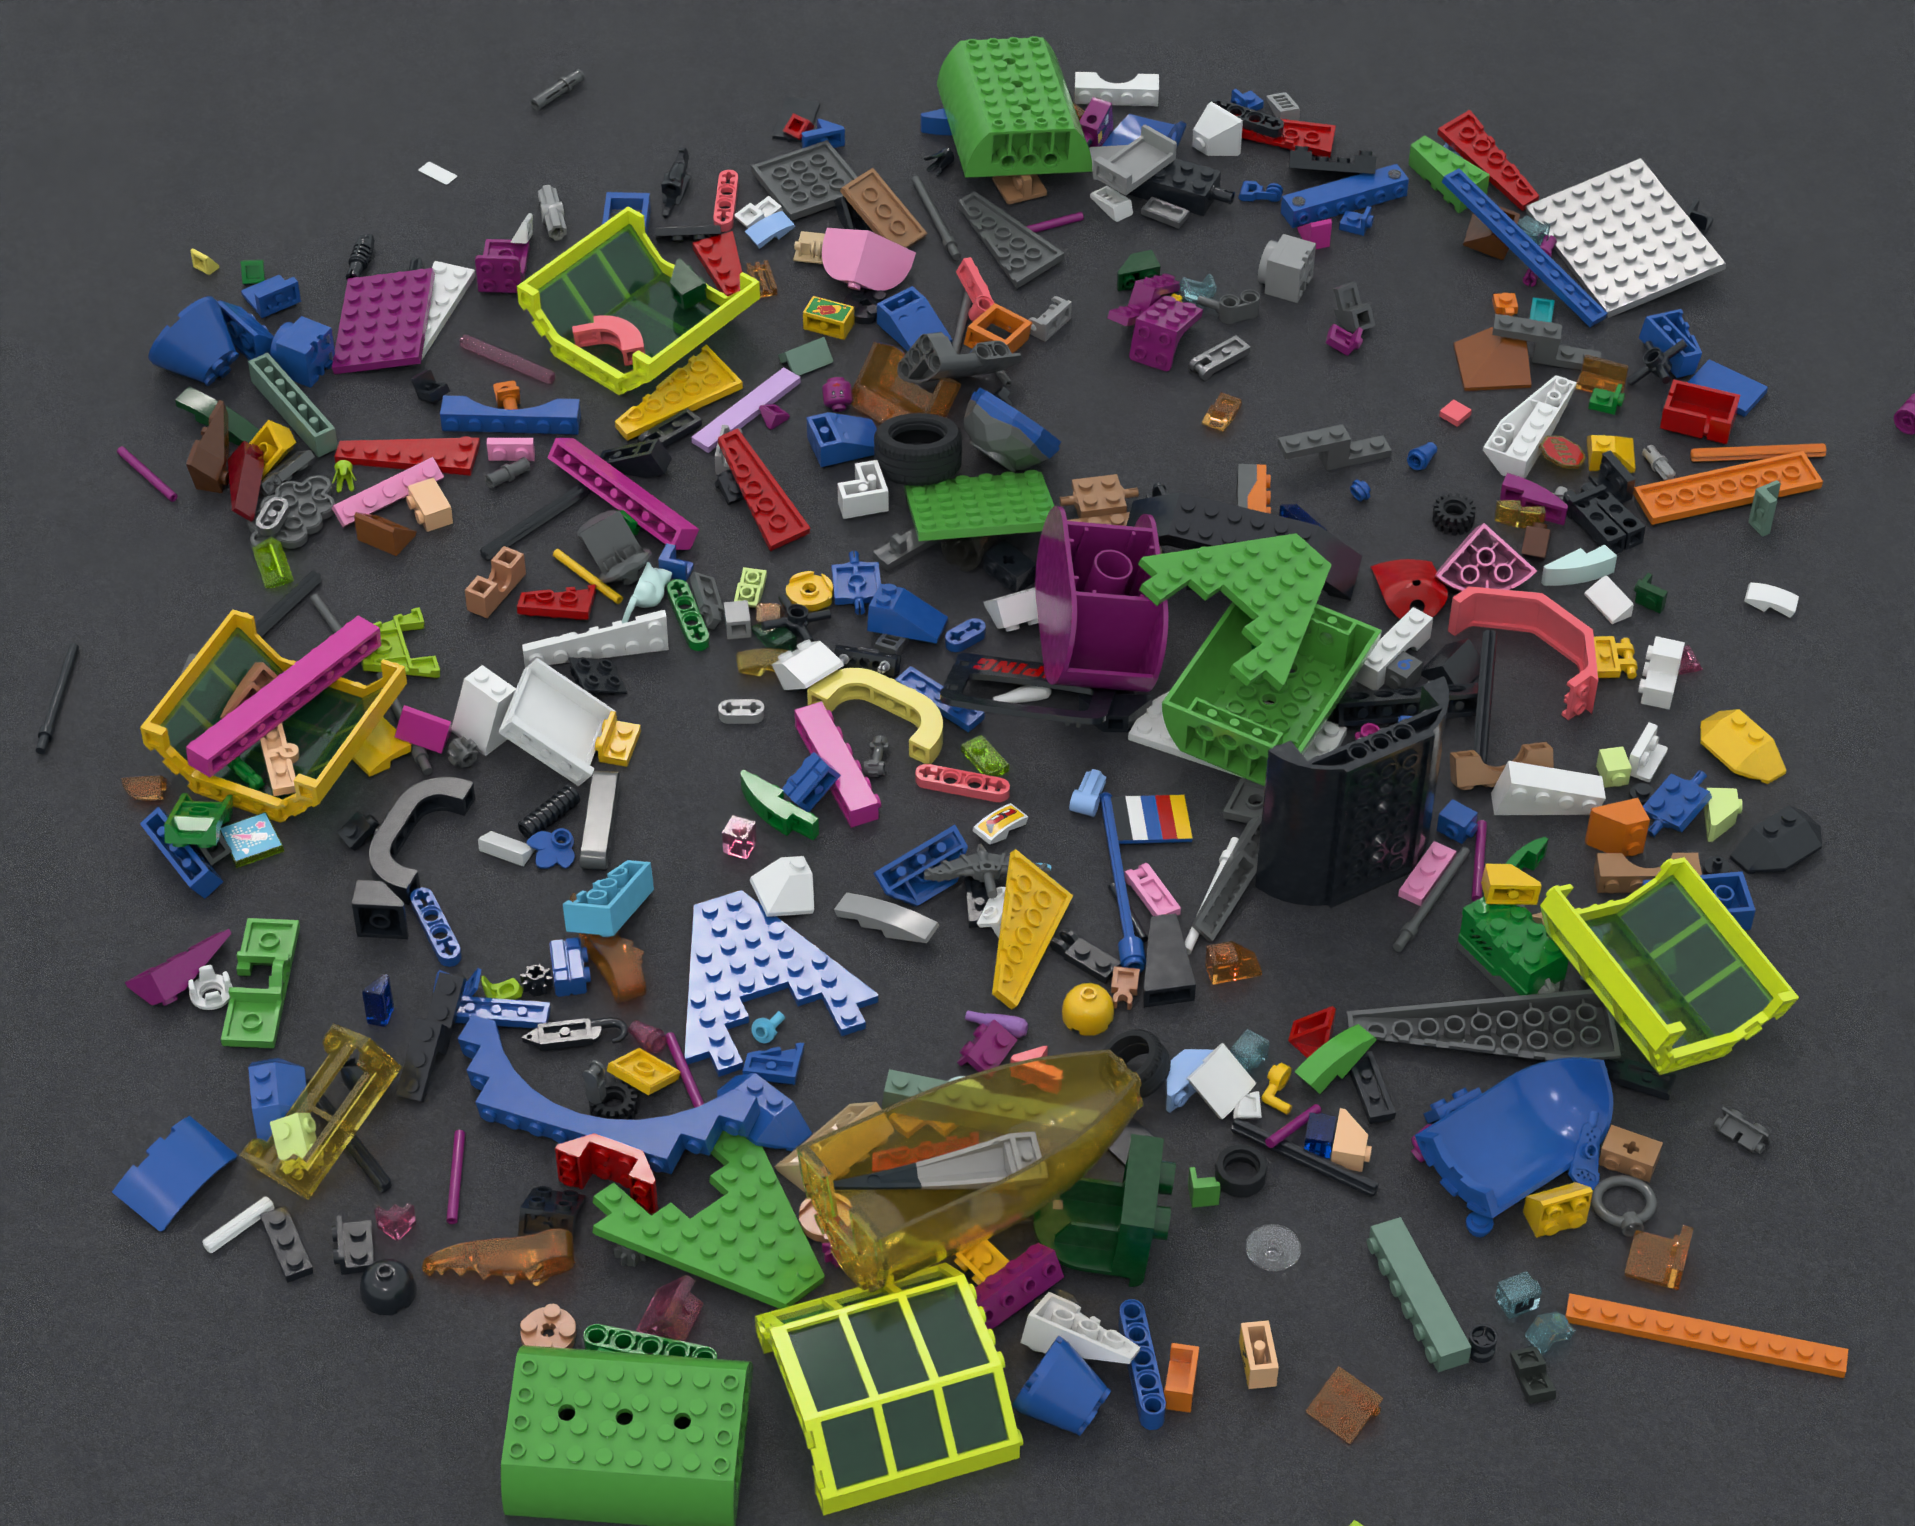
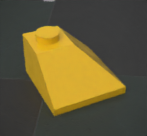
(275, 443)
(1620, 446)

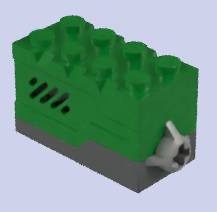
(1511, 949)

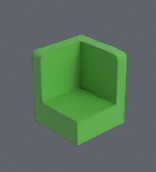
(1203, 1190)

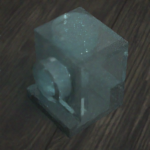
(1534, 229)
(1250, 1050)

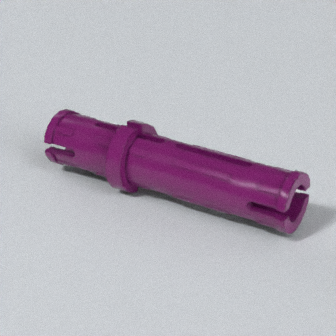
(1547, 247)

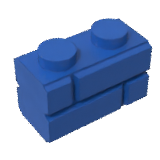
(810, 782)
(568, 967)

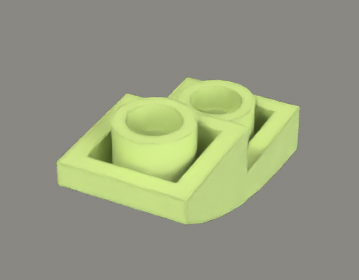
(751, 586)

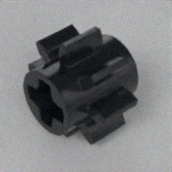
(536, 980)

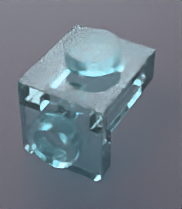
(1192, 289)
(1549, 1329)

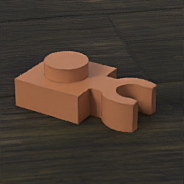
(1124, 985)

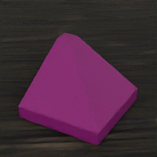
(773, 415)

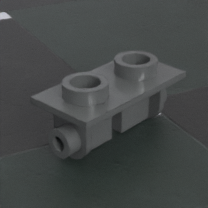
(1752, 1134)

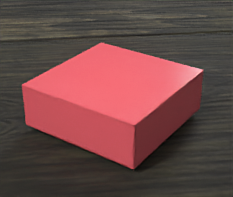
(1455, 413)

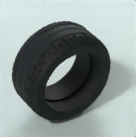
(1139, 1042)

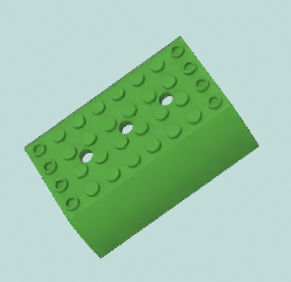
(1013, 104)
(1230, 724)
(633, 1470)

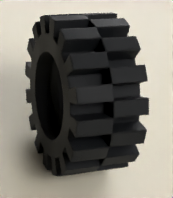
(1452, 523)
(620, 1091)

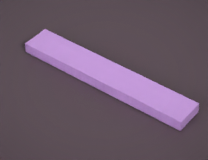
(747, 408)

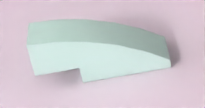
(1579, 567)

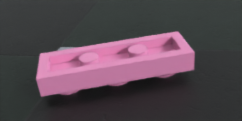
(1427, 873)

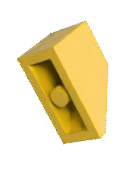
(1509, 885)

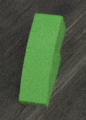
(1335, 1057)

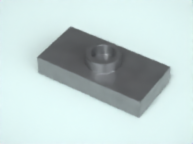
(1165, 212)

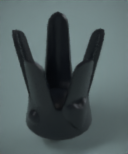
(943, 157)

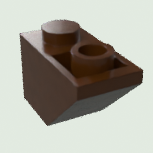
(1536, 540)

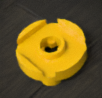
(819, 586)

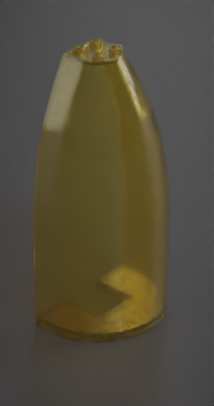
(883, 1235)

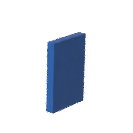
(1722, 378)

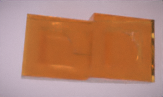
(1222, 412)

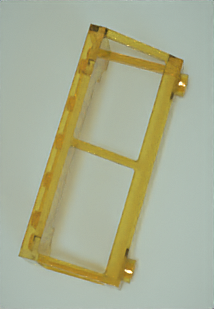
(307, 1173)

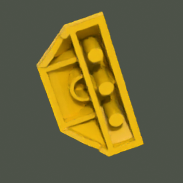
(1742, 745)

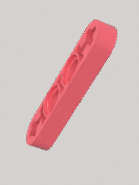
(726, 200)
(963, 779)

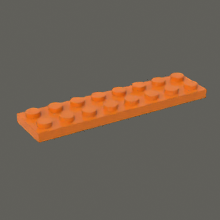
(1725, 487)

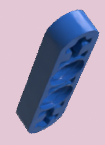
(433, 927)

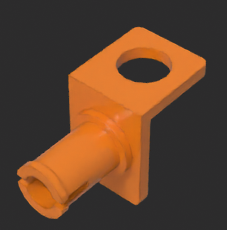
(508, 396)

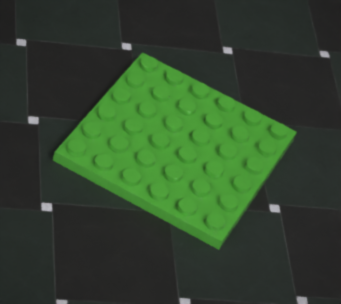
(980, 505)

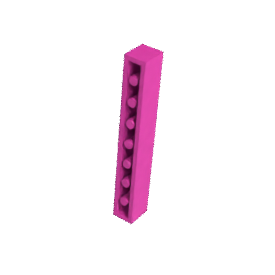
(623, 493)

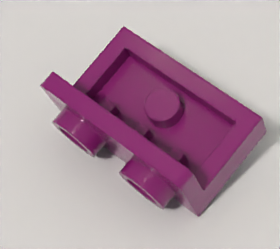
(988, 1048)

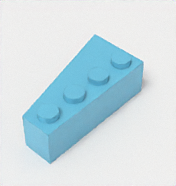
(610, 901)

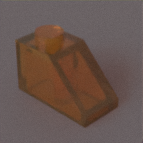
(1230, 962)

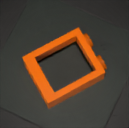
(1004, 319)

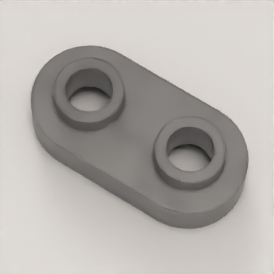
(272, 516)

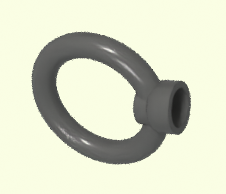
(1629, 1221)

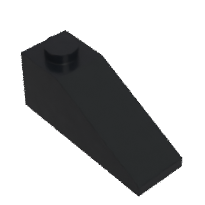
(639, 459)

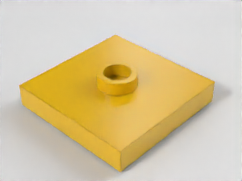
(643, 1071)

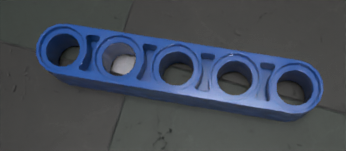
(1143, 1375)

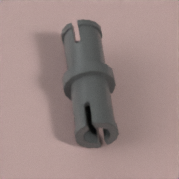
(507, 472)

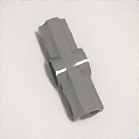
(552, 212)

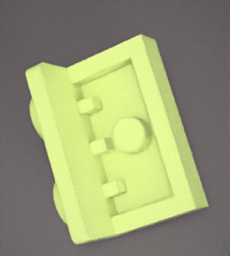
(293, 1134)

